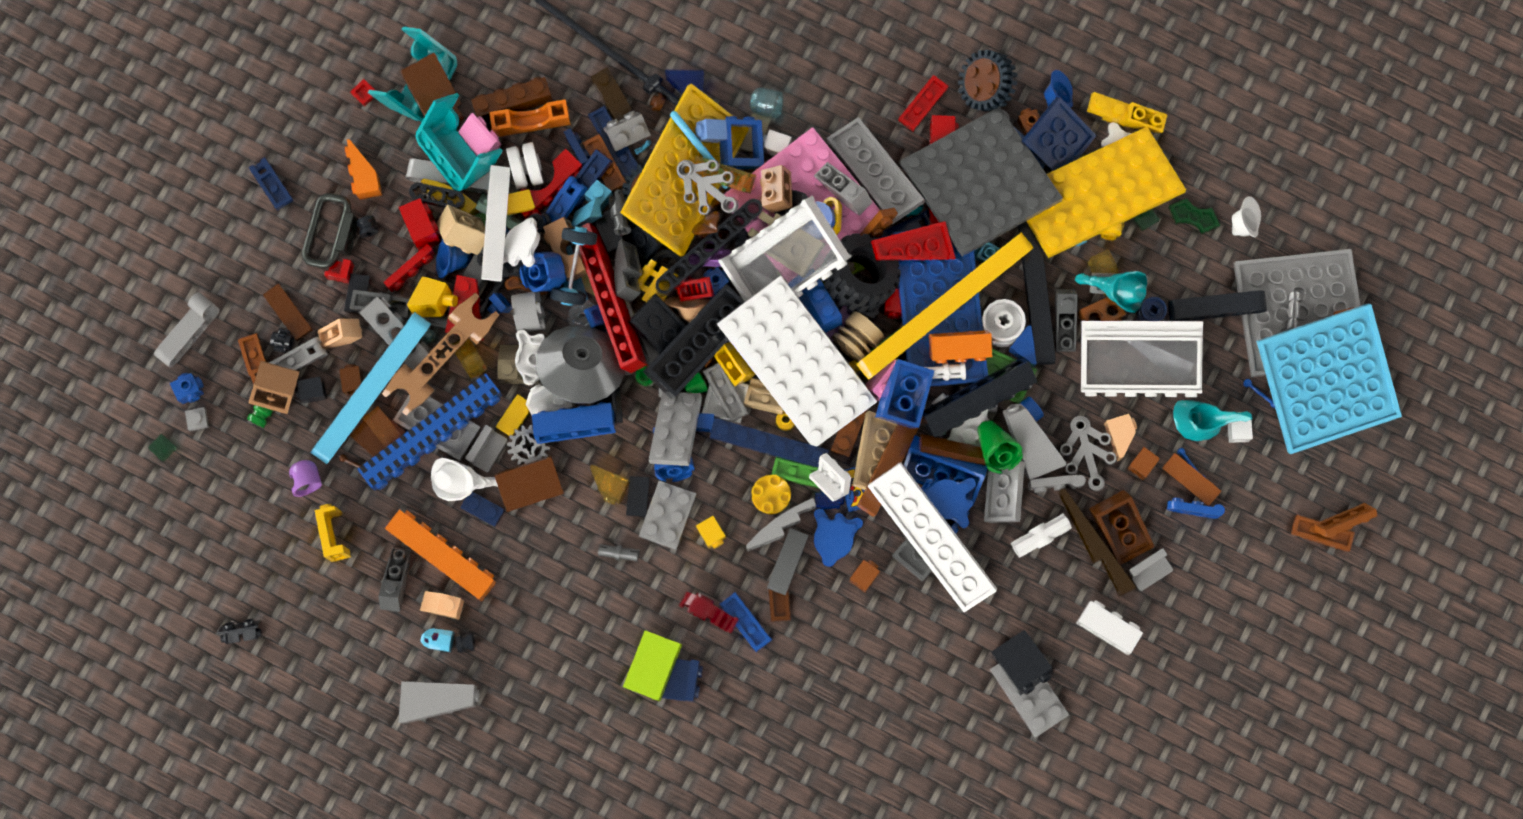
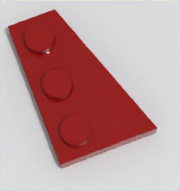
(464, 289)

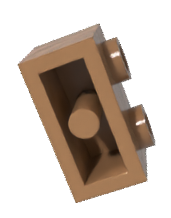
(776, 189)

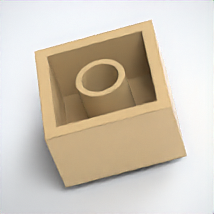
(461, 230)

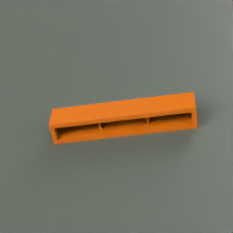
(441, 555)

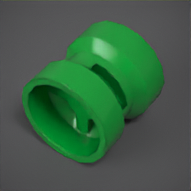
(259, 416)

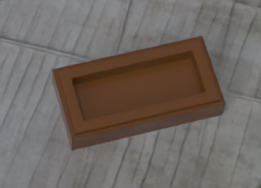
(779, 606)

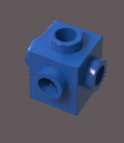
(716, 276)
(187, 388)

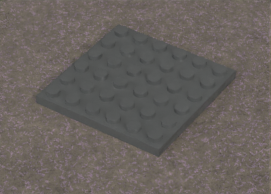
(981, 181)

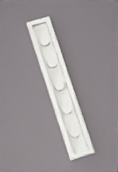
(495, 223)

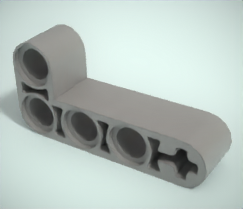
(187, 330)

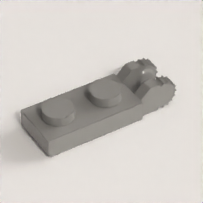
(1057, 483)

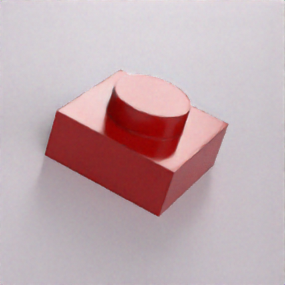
(361, 93)

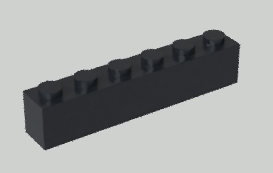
(978, 397)

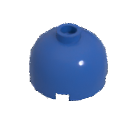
(676, 472)

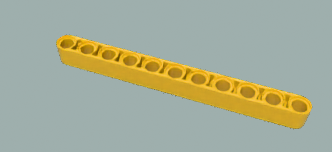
(944, 306)

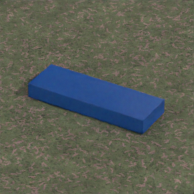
(747, 623)

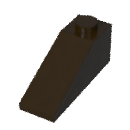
(611, 93)

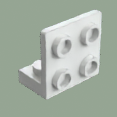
(543, 400)

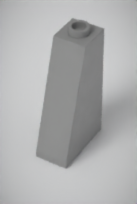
(1037, 450)
(429, 700)

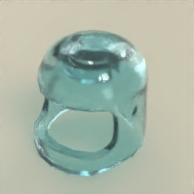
(763, 102)

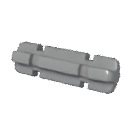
(1293, 310)

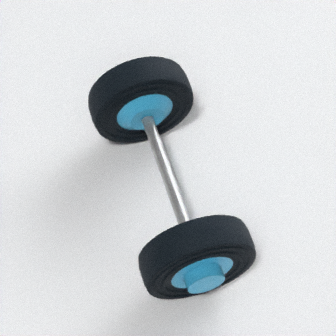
(569, 295)

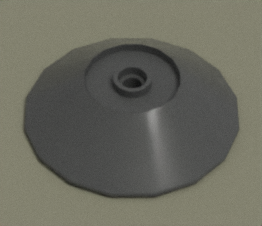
(576, 377)

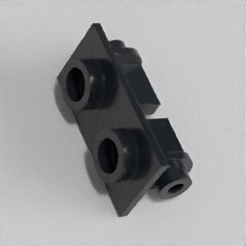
(247, 628)

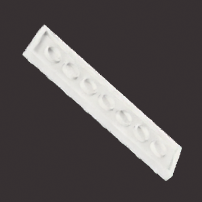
(932, 537)

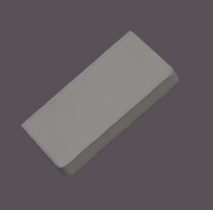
(486, 449)
(1150, 570)

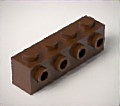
(516, 98)

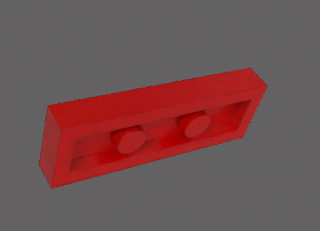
(923, 103)
(410, 268)

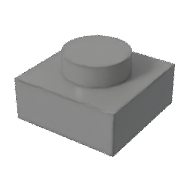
(197, 419)

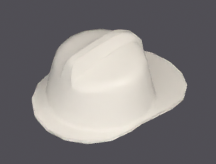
(1247, 219)

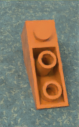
(365, 178)

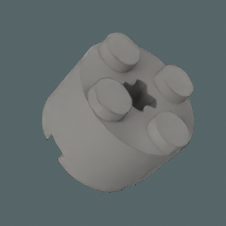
(528, 311)

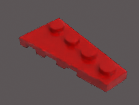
(923, 243)

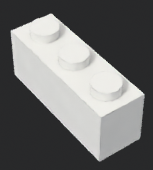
(1110, 627)

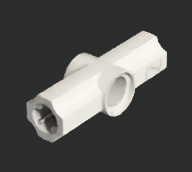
(1041, 535)

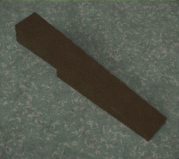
(1095, 546)

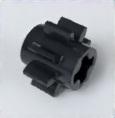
(282, 340)

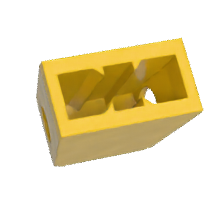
(431, 298)

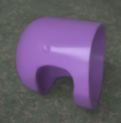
(304, 473)

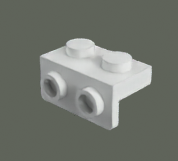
(831, 478)

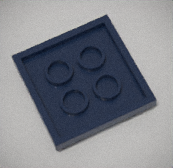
(1058, 136)

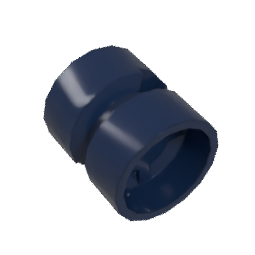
(1152, 310)

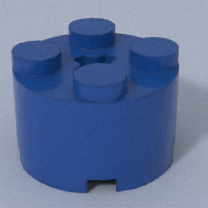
(545, 274)

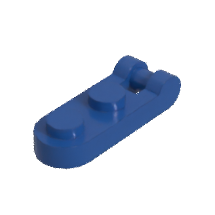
(565, 201)
(1195, 508)

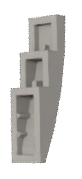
(774, 529)

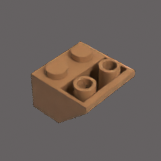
(273, 387)

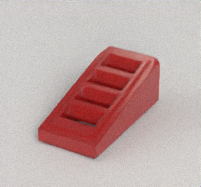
(683, 290)

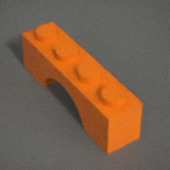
(549, 116)

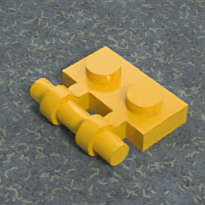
(648, 271)

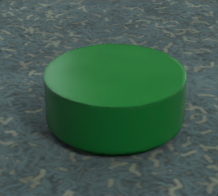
(641, 378)

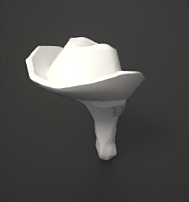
(455, 480)

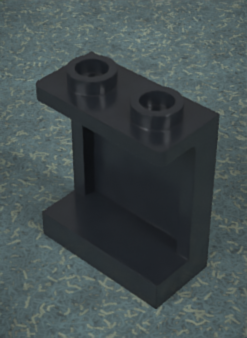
(1023, 663)

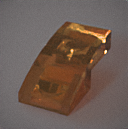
(381, 426)

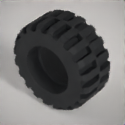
(855, 293)

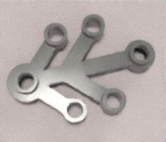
(705, 184)
(1087, 449)

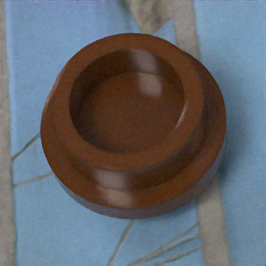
(657, 102)

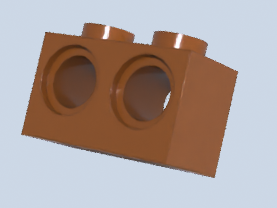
(1099, 310)

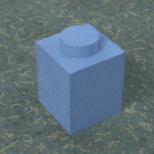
(711, 130)

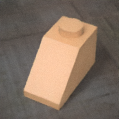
(340, 333)
(1121, 432)
(442, 605)

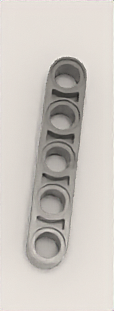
(424, 169)

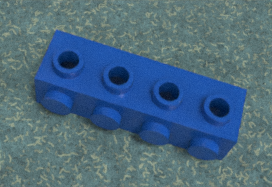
(573, 423)

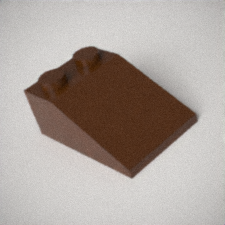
(1122, 527)

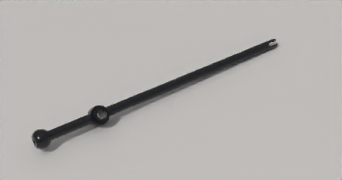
(652, 83)

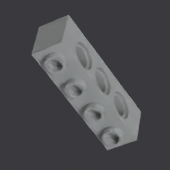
(370, 314)

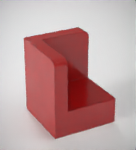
(340, 271)

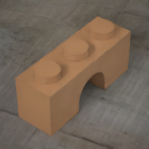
(553, 236)

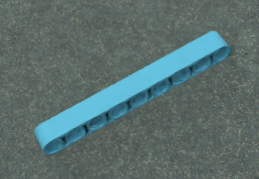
(370, 388)

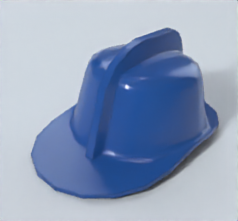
(1059, 87)

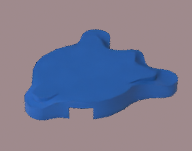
(951, 499)
(834, 537)

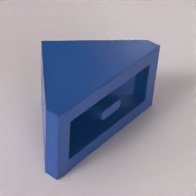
(1024, 347)

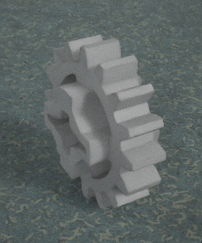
(518, 449)

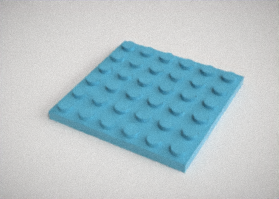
(1329, 378)

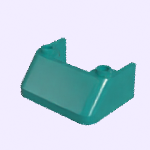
(422, 46)
(448, 149)

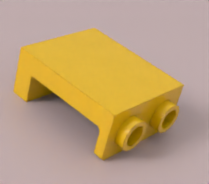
(324, 521)

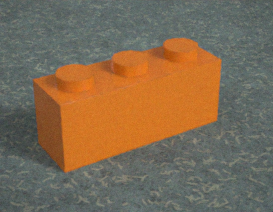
(960, 346)

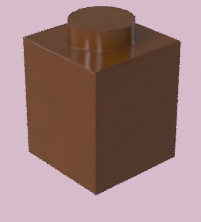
(351, 378)

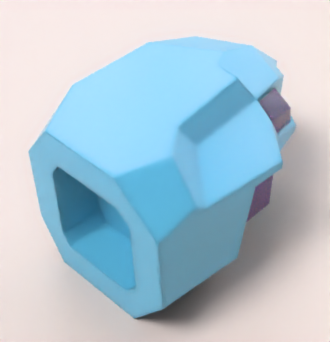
(438, 639)

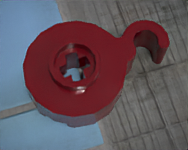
(703, 608)

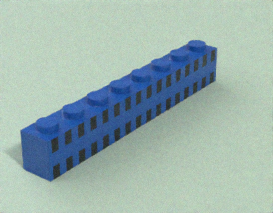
(430, 432)

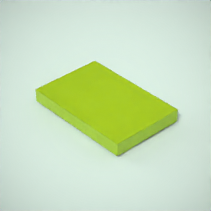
(652, 665)

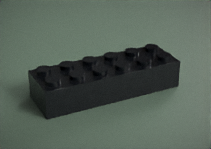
(693, 344)

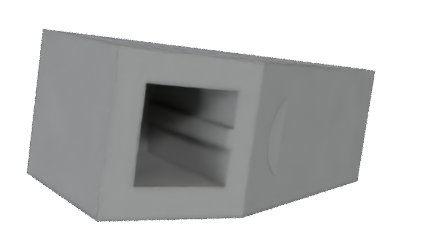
(844, 188)

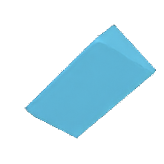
(587, 213)

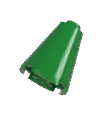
(998, 447)

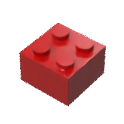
(419, 223)

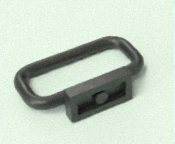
(345, 234)

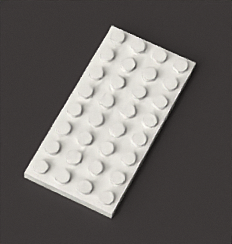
(797, 362)

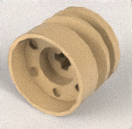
(860, 334)

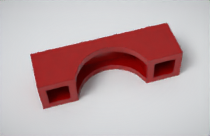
(564, 167)

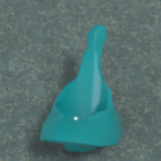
(1124, 289)
(1202, 420)

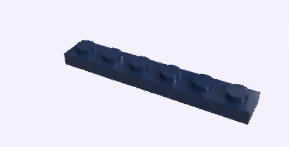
(766, 443)

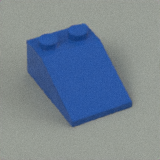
(905, 394)

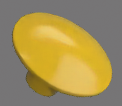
(771, 494)

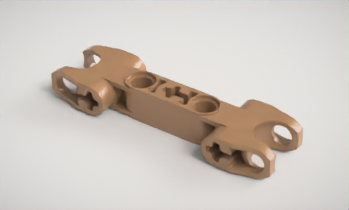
(415, 380)

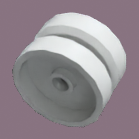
(525, 165)
(1009, 313)

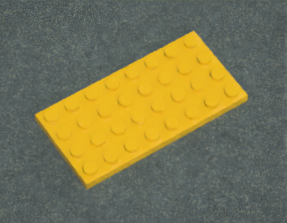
(1106, 191)
(659, 192)

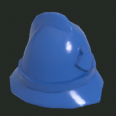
(450, 259)

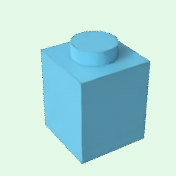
(599, 191)

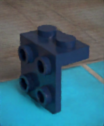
(683, 681)

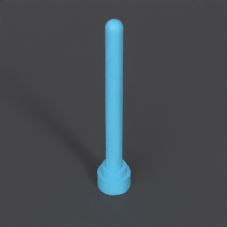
(692, 137)

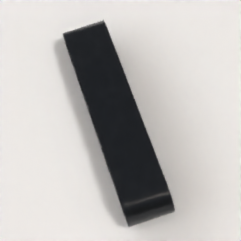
(1217, 306)

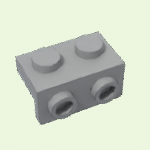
(627, 130)

